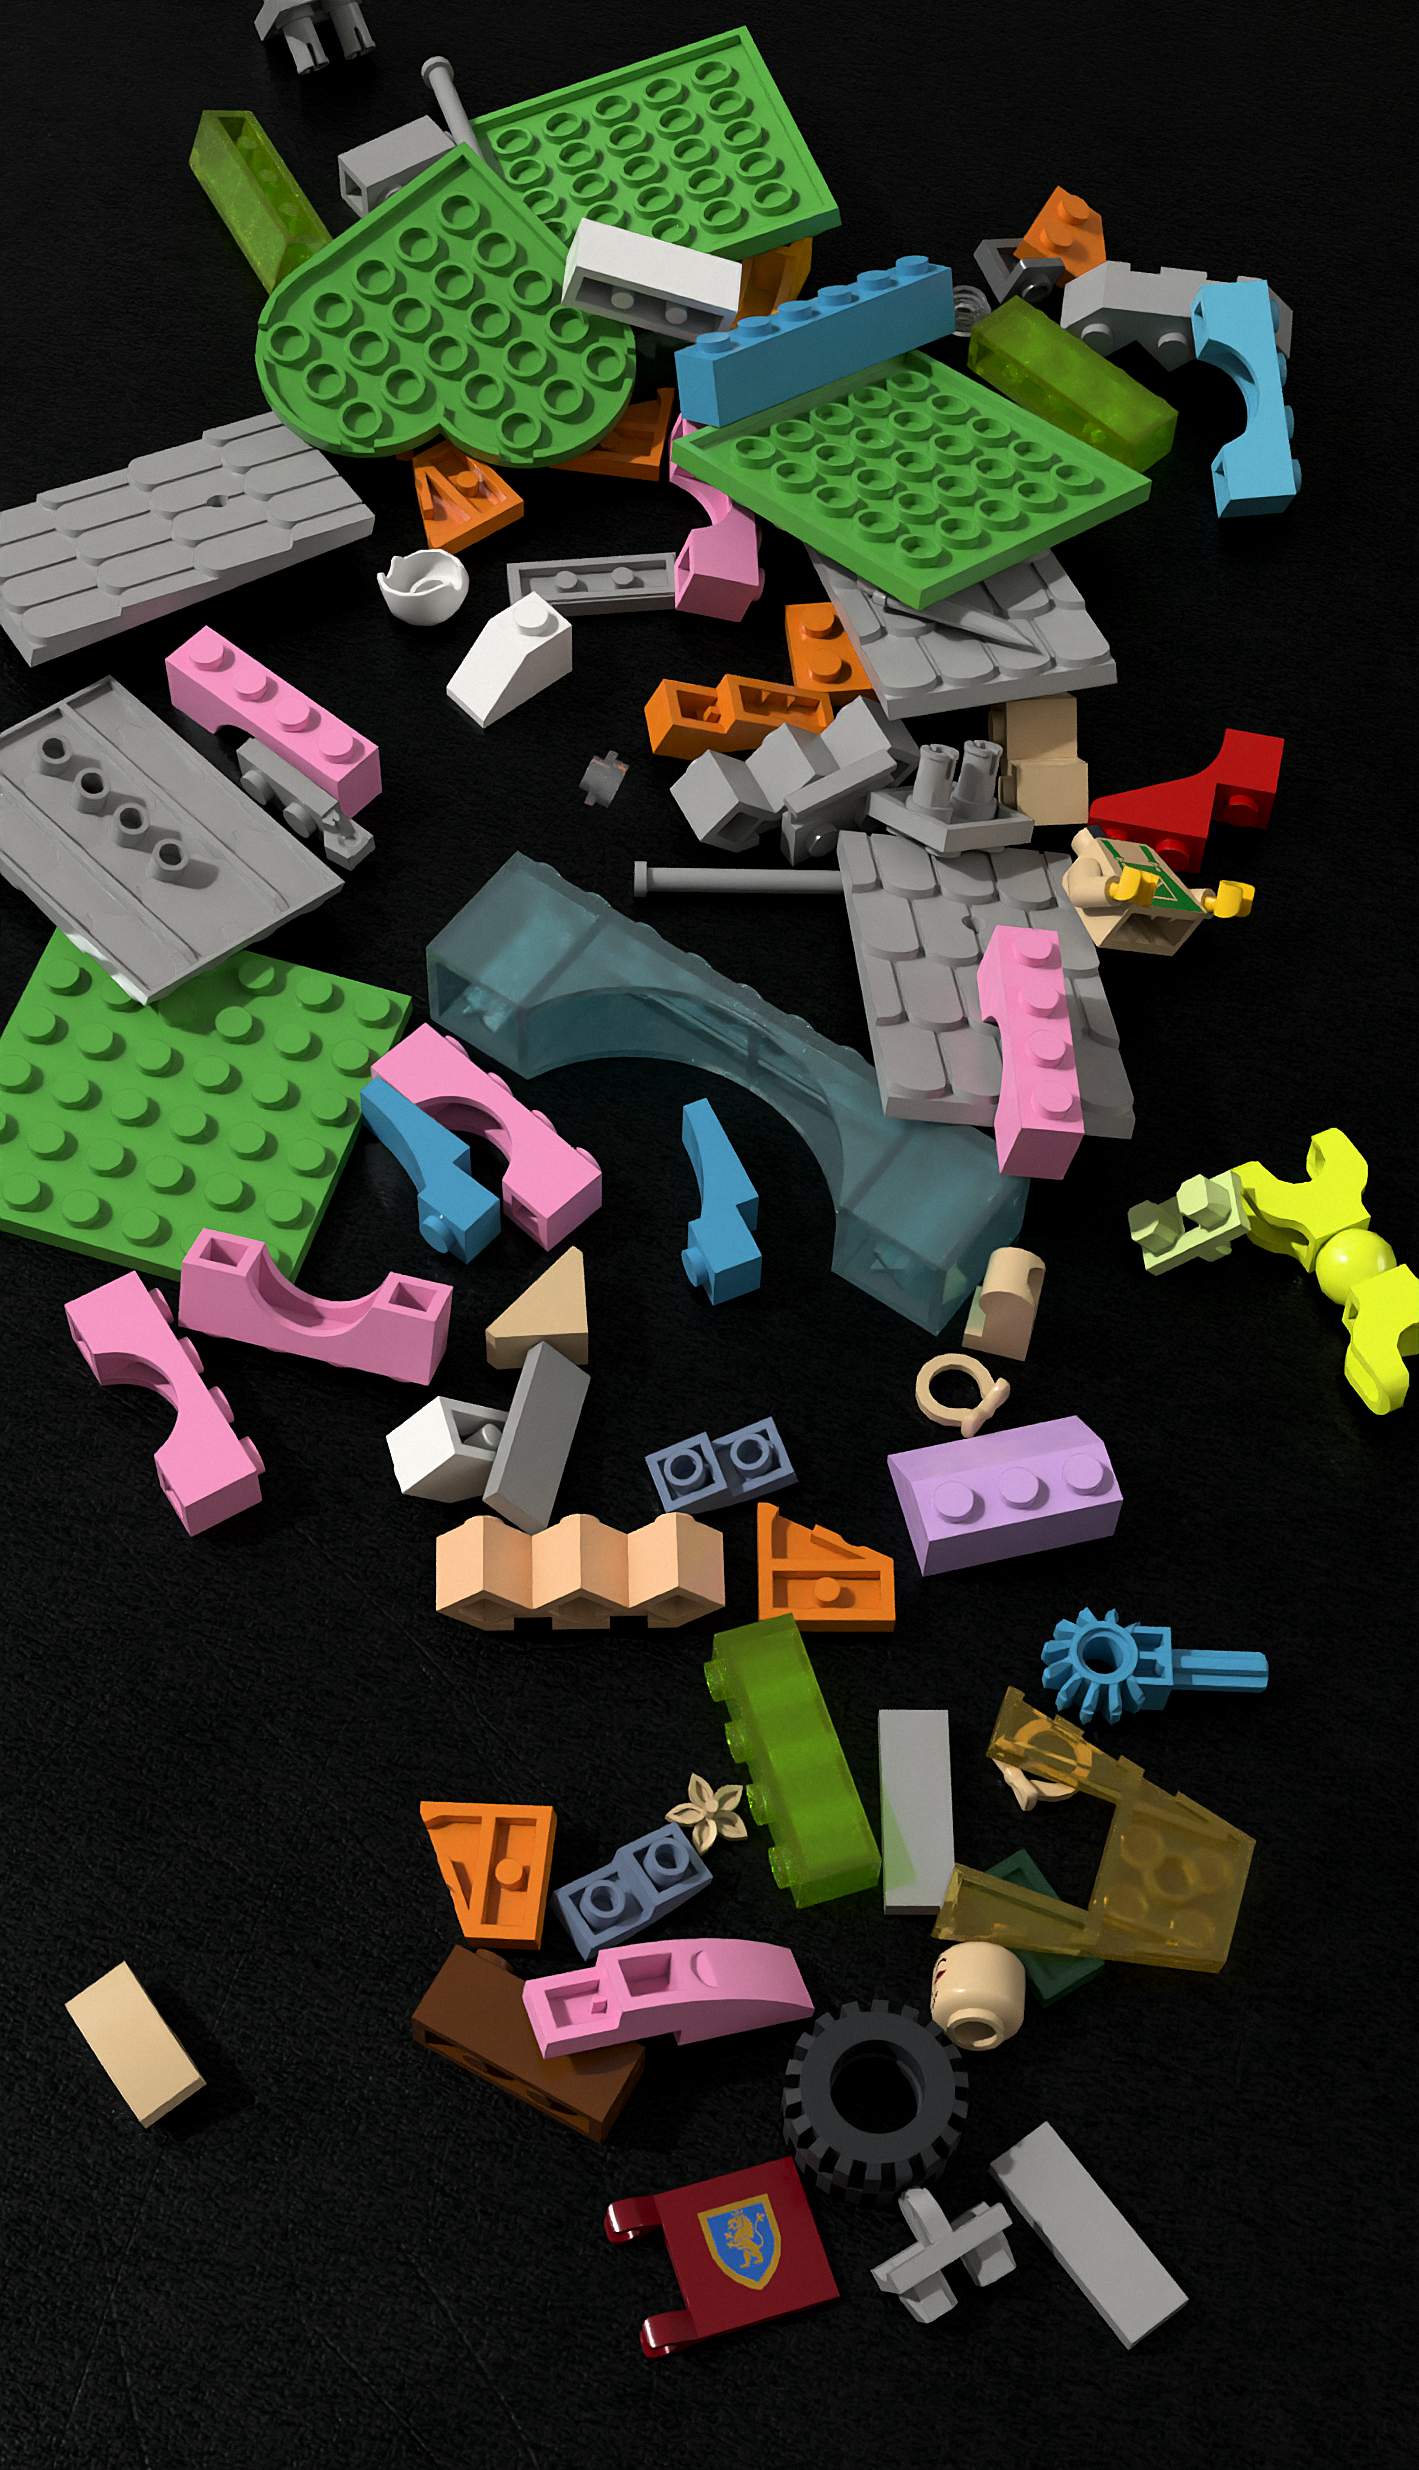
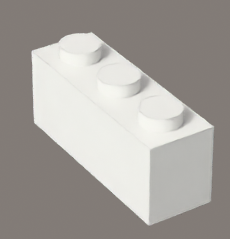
(650, 282)

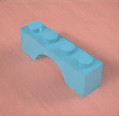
(1236, 333)

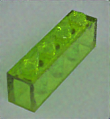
(256, 195)
(1070, 385)
(794, 1762)

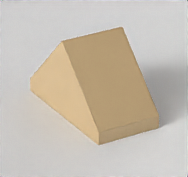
(548, 1312)

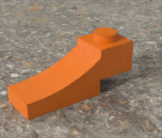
(732, 717)

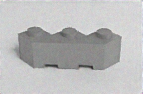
(1120, 306)
(737, 799)

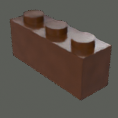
(482, 2024)

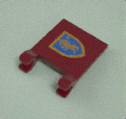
(737, 2250)

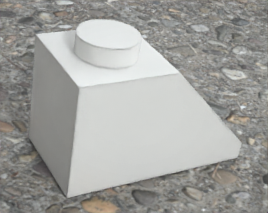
(513, 660)
(446, 1450)

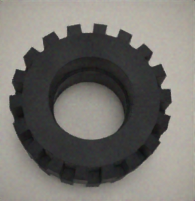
(886, 2046)

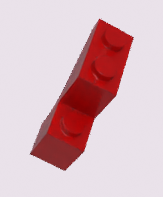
(1177, 814)

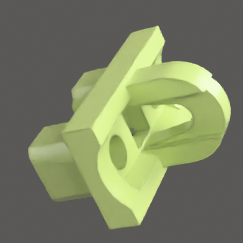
(1210, 1203)

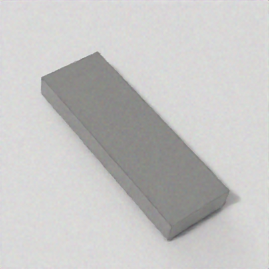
(598, 583)
(536, 1439)
(915, 1809)
(1087, 2235)

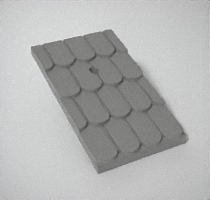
(168, 534)
(938, 668)
(143, 843)
(918, 950)

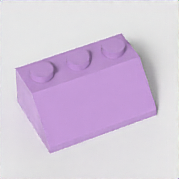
(1006, 1494)

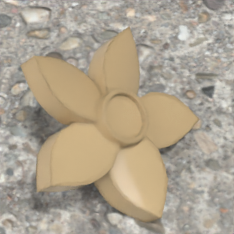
(710, 1814)

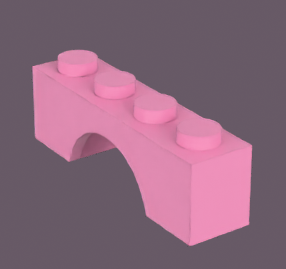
(718, 563)
(226, 686)
(1039, 1097)
(547, 1182)
(241, 1295)
(129, 1342)

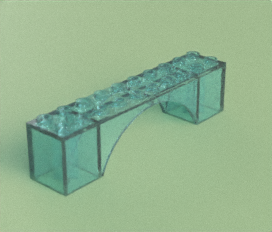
(566, 979)

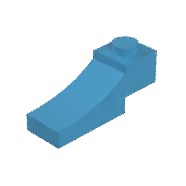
(452, 1206)
(720, 1242)

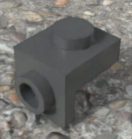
(1010, 276)

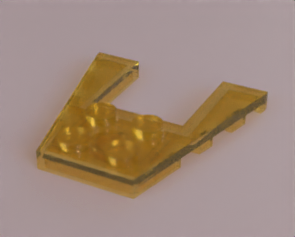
(1164, 1878)

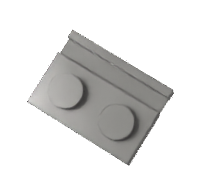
(833, 805)

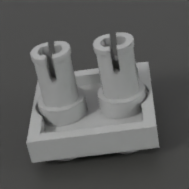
(297, 21)
(951, 813)

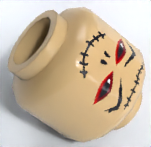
(978, 1994)

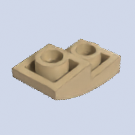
(135, 2044)

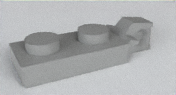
(303, 804)

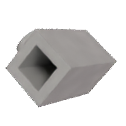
(390, 162)

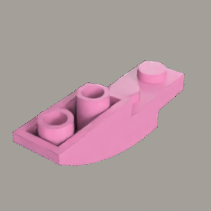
(665, 1987)

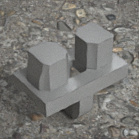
(972, 2236)

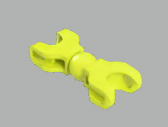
(1356, 1268)

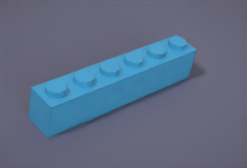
(814, 341)

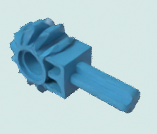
(1141, 1665)

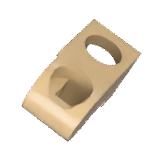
(1006, 1304)

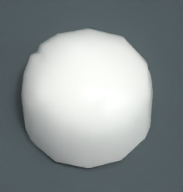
(424, 586)

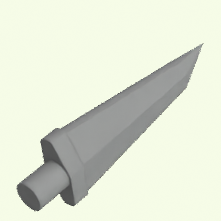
(951, 612)

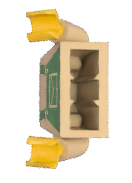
(1136, 900)

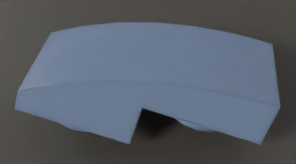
(722, 1472)
(631, 1892)

